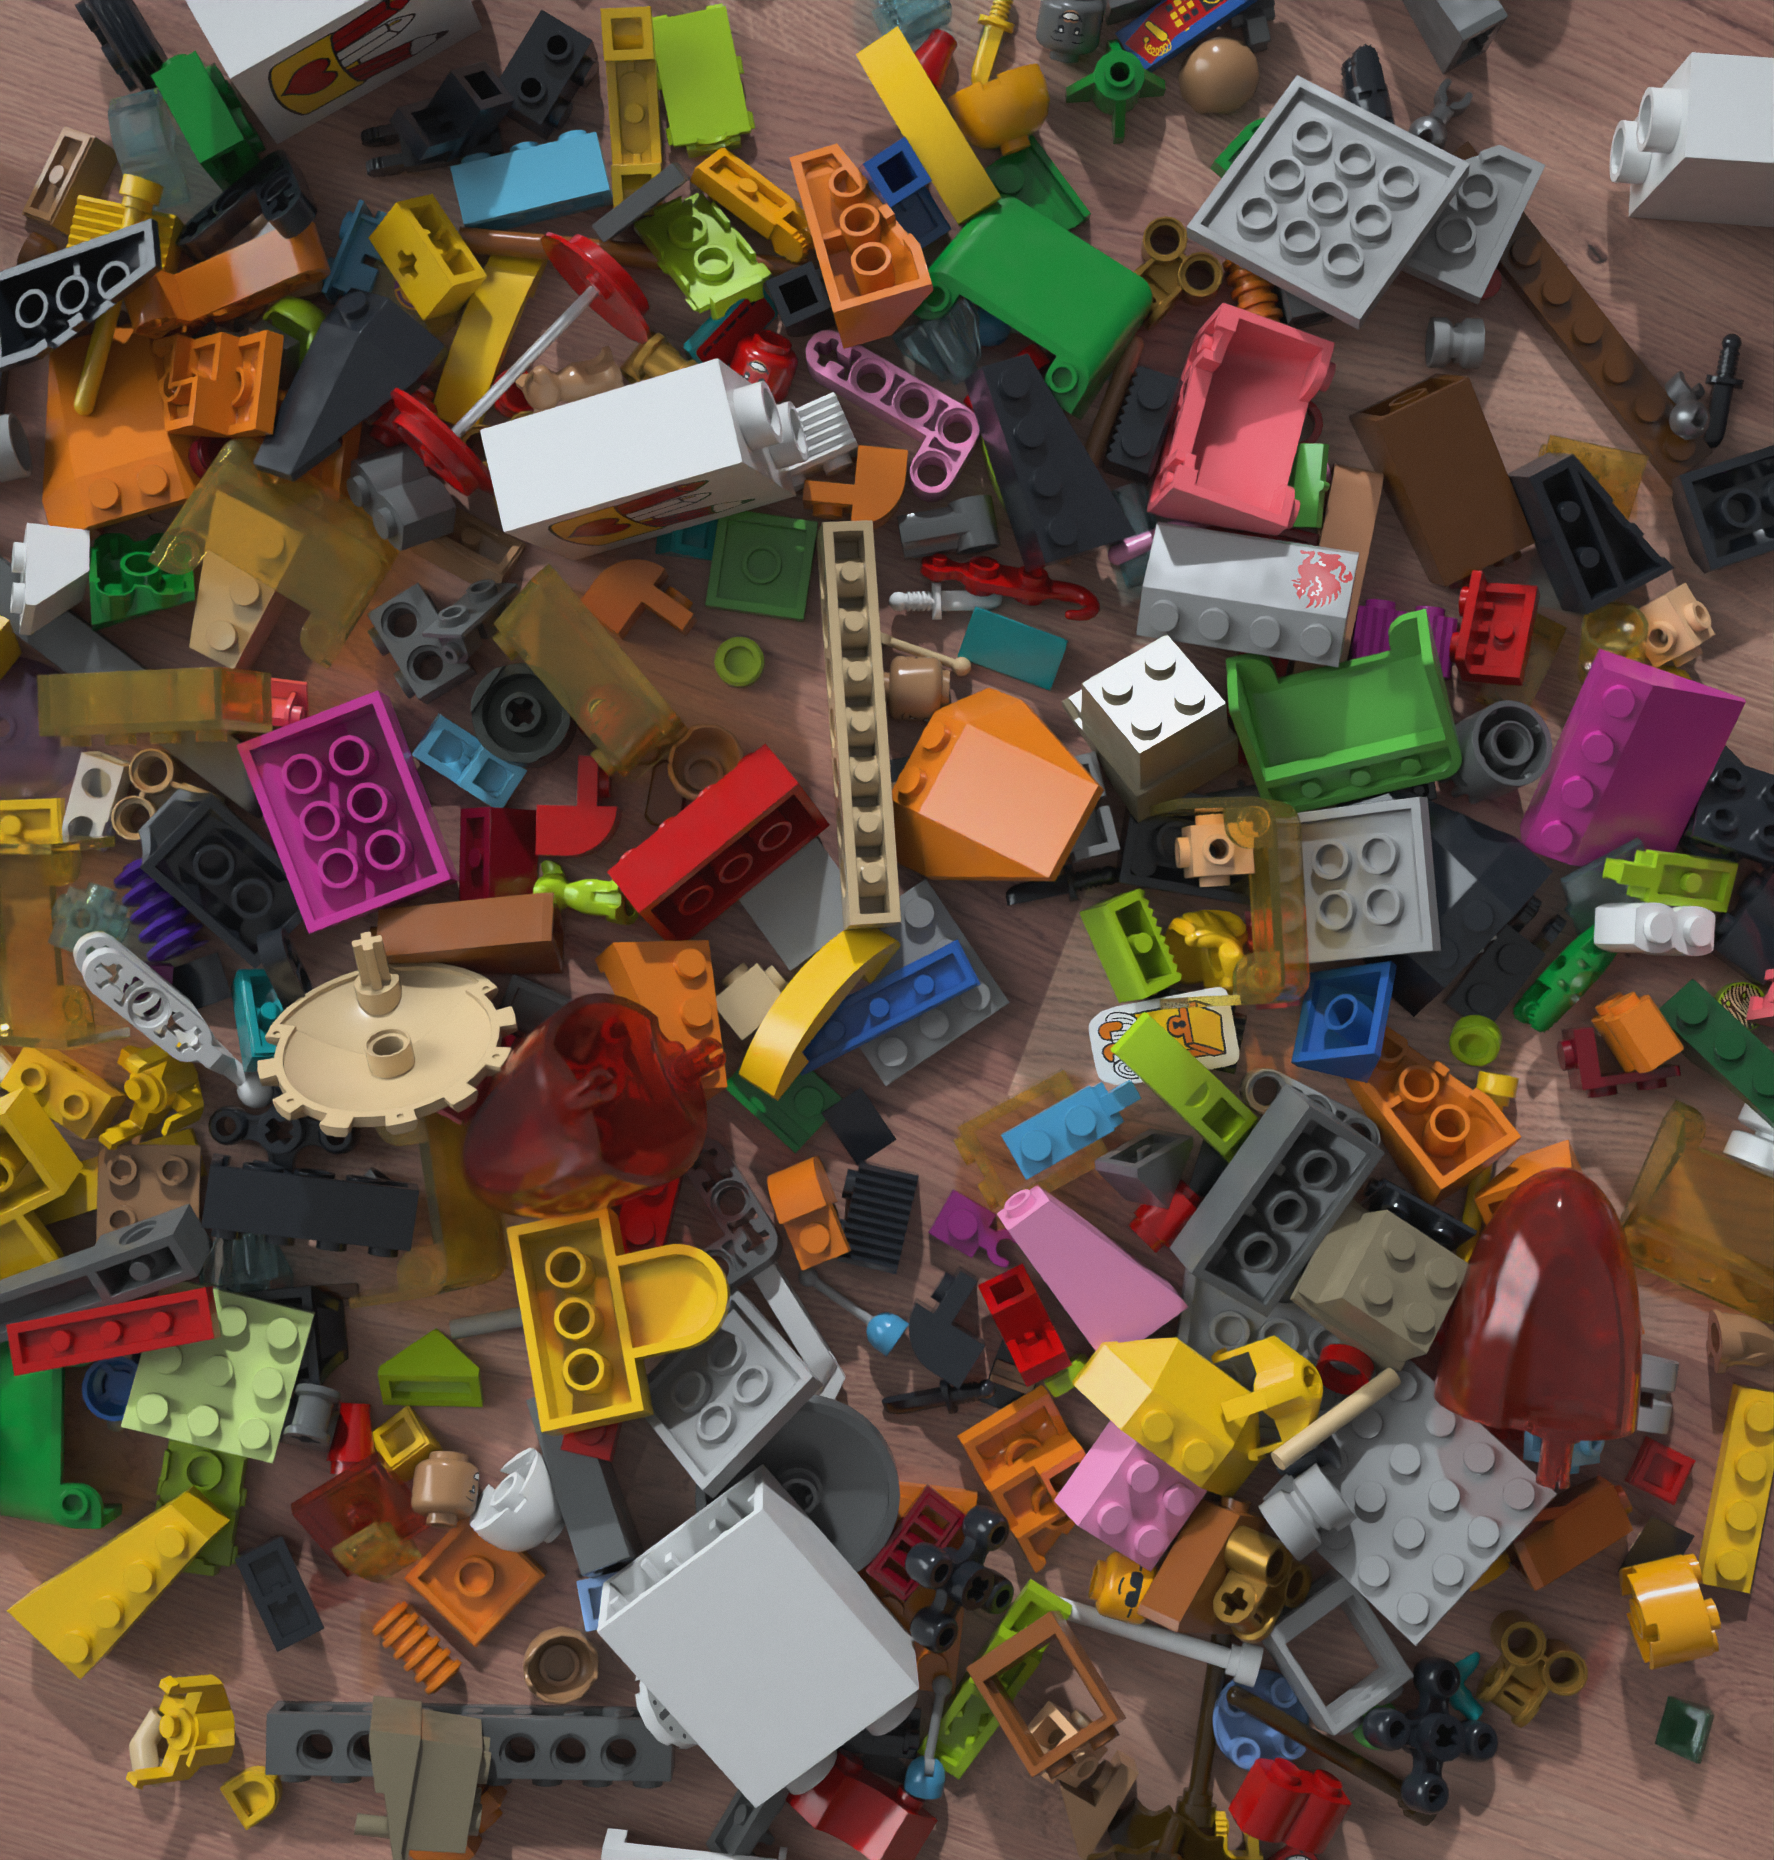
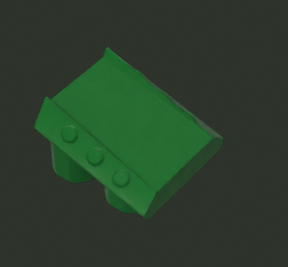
(129, 585)

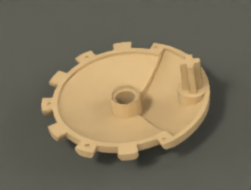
(386, 1044)

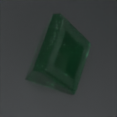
(1685, 1728)

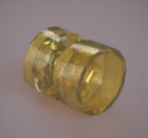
(1615, 629)

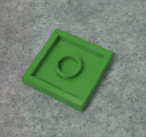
(762, 565)

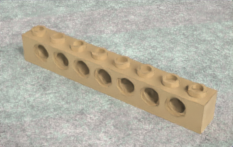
(858, 725)

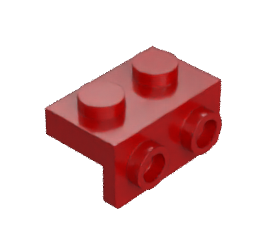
(1494, 631)

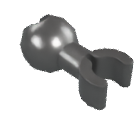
(1433, 127)
(1688, 417)

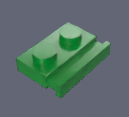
(1039, 184)
(797, 1111)

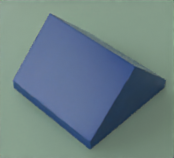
(1345, 1020)

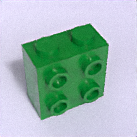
(209, 117)

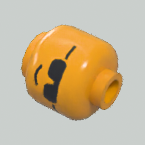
(1119, 1587)

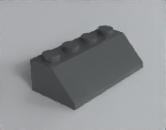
(1275, 1201)

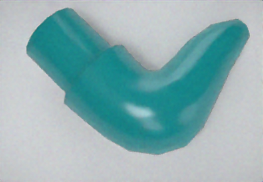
(1463, 1697)

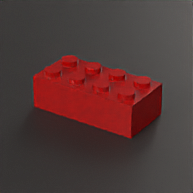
(718, 847)

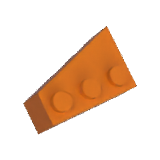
(673, 984)

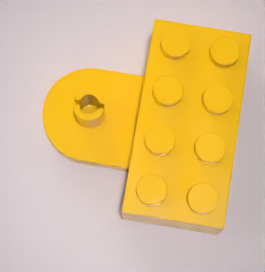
(33, 1171)
(602, 1312)

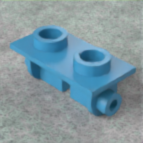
(348, 266)

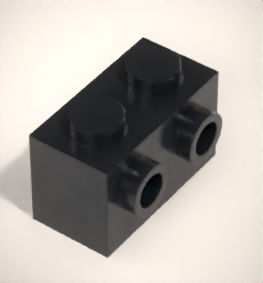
(547, 74)

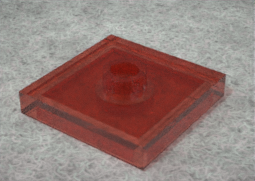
(354, 1501)

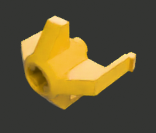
(156, 1087)
(1284, 1389)
(195, 1726)

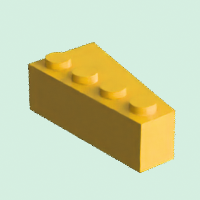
(108, 1591)

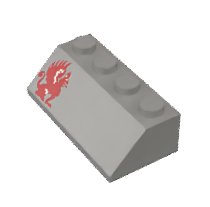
(1247, 594)

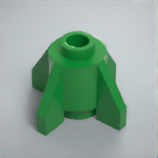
(1113, 96)

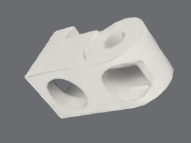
(97, 788)

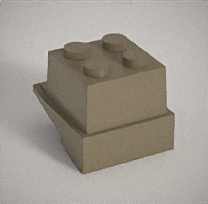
(1154, 726)
(1380, 1286)
(428, 1775)

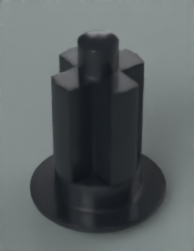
(1322, 1454)

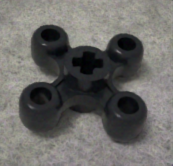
(263, 1130)
(959, 1578)
(1430, 1735)

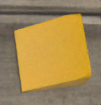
(405, 1442)

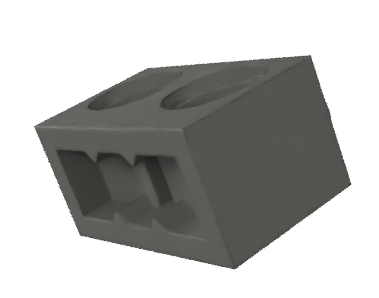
(412, 650)

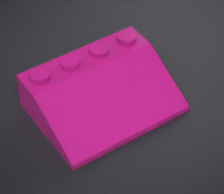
(1628, 762)
(348, 812)

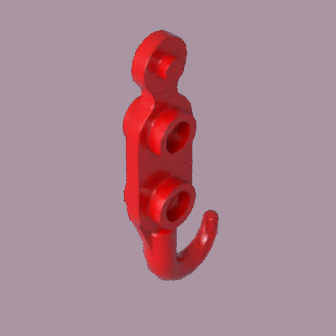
(987, 577)

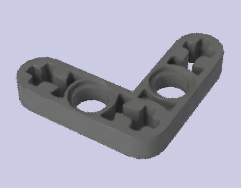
(734, 1246)

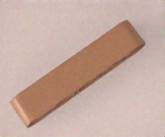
(1348, 525)

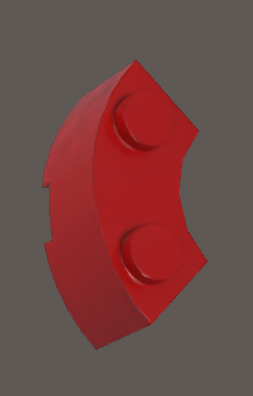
(865, 1811)

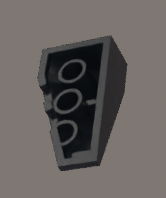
(68, 289)
(345, 378)

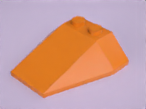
(120, 455)
(990, 795)

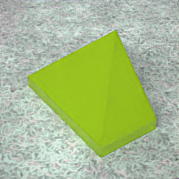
(431, 1375)

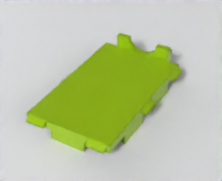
(701, 81)
(703, 254)
(221, 1480)

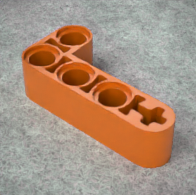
(227, 284)

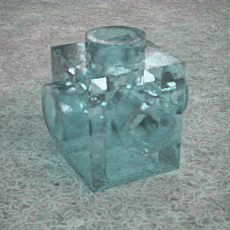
(85, 912)

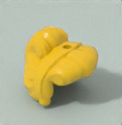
(1207, 947)

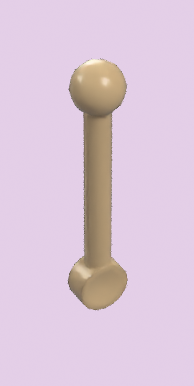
(960, 666)

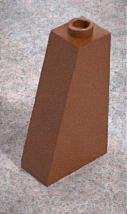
(480, 935)

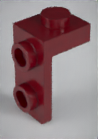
(1580, 1058)

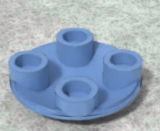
(1247, 1739)

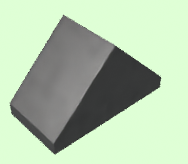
(1147, 1166)

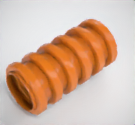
(1252, 292)
(416, 1648)

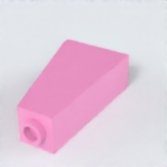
(1090, 1274)

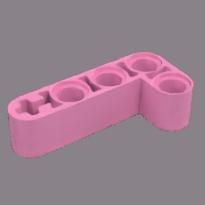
(887, 403)

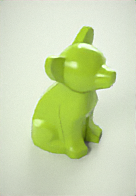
(587, 895)

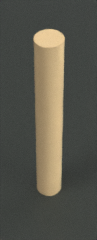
(1335, 1418)

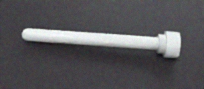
(1239, 1661)

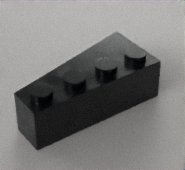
(1042, 468)
(309, 1207)

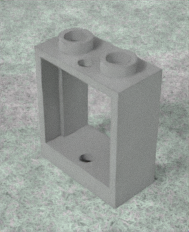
(1377, 1688)

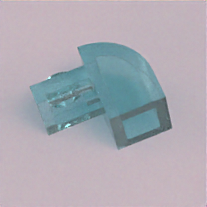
(145, 143)

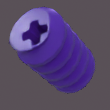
(160, 913)

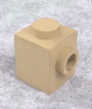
(749, 997)

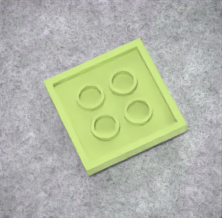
(227, 1388)

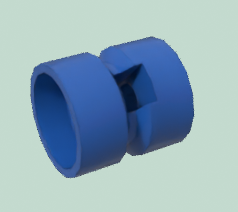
(109, 1385)

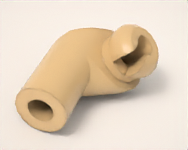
(144, 1743)

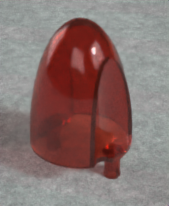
(587, 1113)
(1547, 1323)

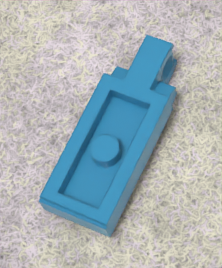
(1068, 1126)

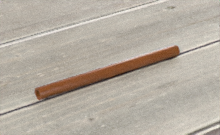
(625, 253)

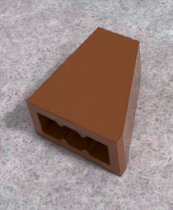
(1570, 1531)
(1196, 1569)

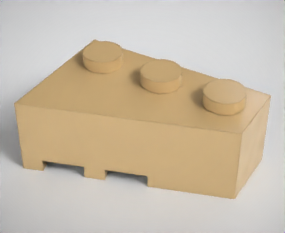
(233, 614)

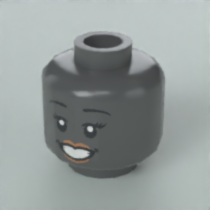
(1069, 28)

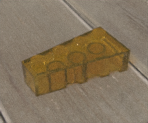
(154, 705)

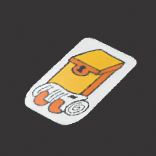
(1203, 1031)

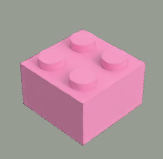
(1129, 1497)

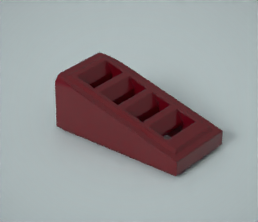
(886, 1576)

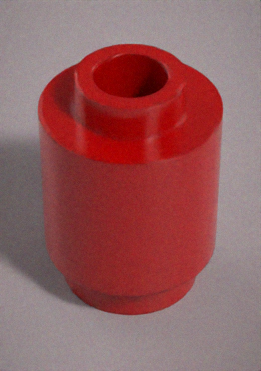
(1161, 1225)

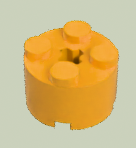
(1669, 1612)

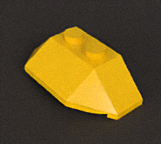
(1172, 1407)

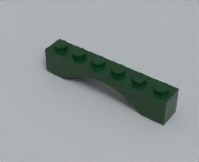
(1723, 1047)

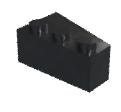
(1581, 535)

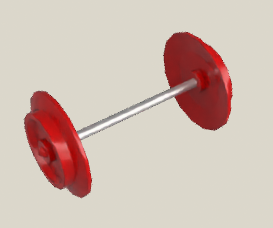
(600, 285)

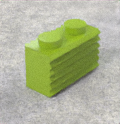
(1130, 946)

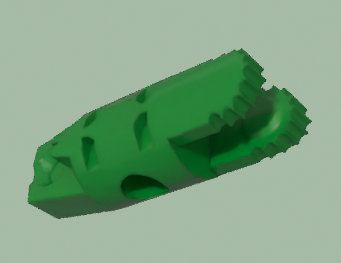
(1563, 982)

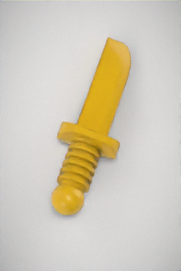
(991, 39)

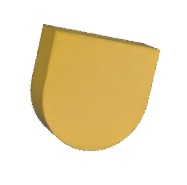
(253, 1795)

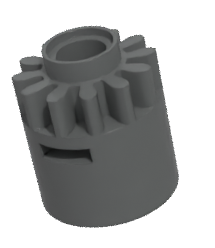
(1500, 751)

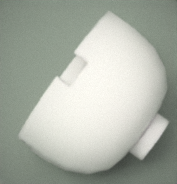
(521, 1508)

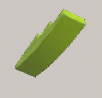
(966, 1716)

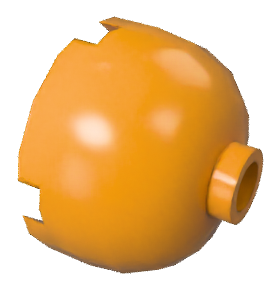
(1003, 109)

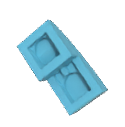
(467, 762)

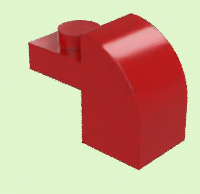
(583, 828)
(1024, 1325)

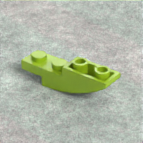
(1186, 1085)

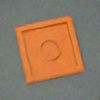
(474, 1581)

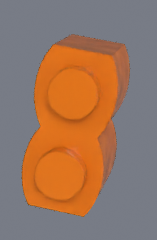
(1636, 1031)

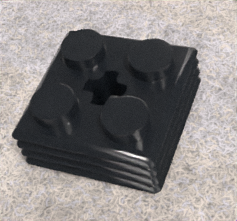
(124, 40)

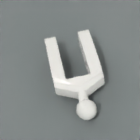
(195, 1035)
(800, 1327)

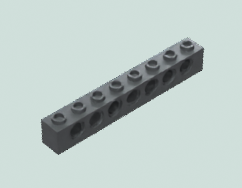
(296, 1760)

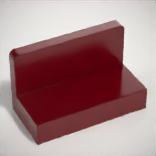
(497, 852)

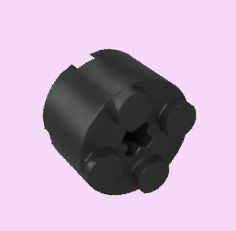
(496, 724)

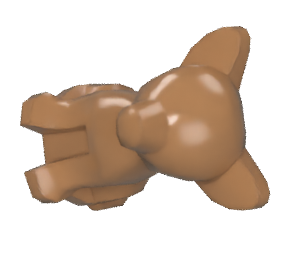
(574, 382)
(1738, 1341)

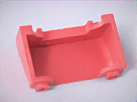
(1239, 423)

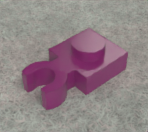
(967, 1225)

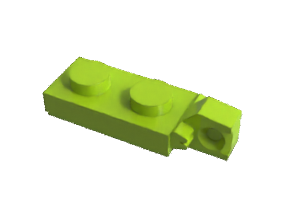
(1675, 879)

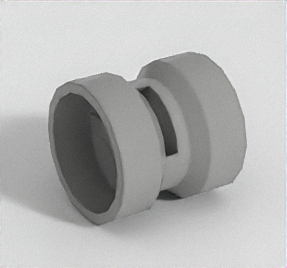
(1460, 343)

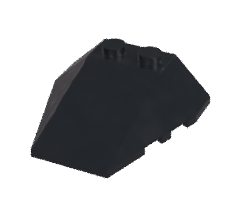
(1479, 886)

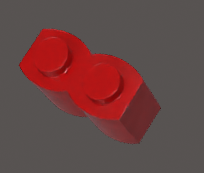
(1290, 1805)

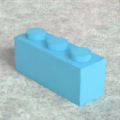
(533, 182)

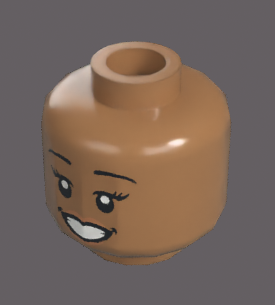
(916, 687)
(445, 1488)

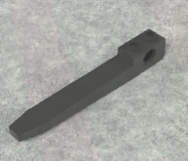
(113, 1271)

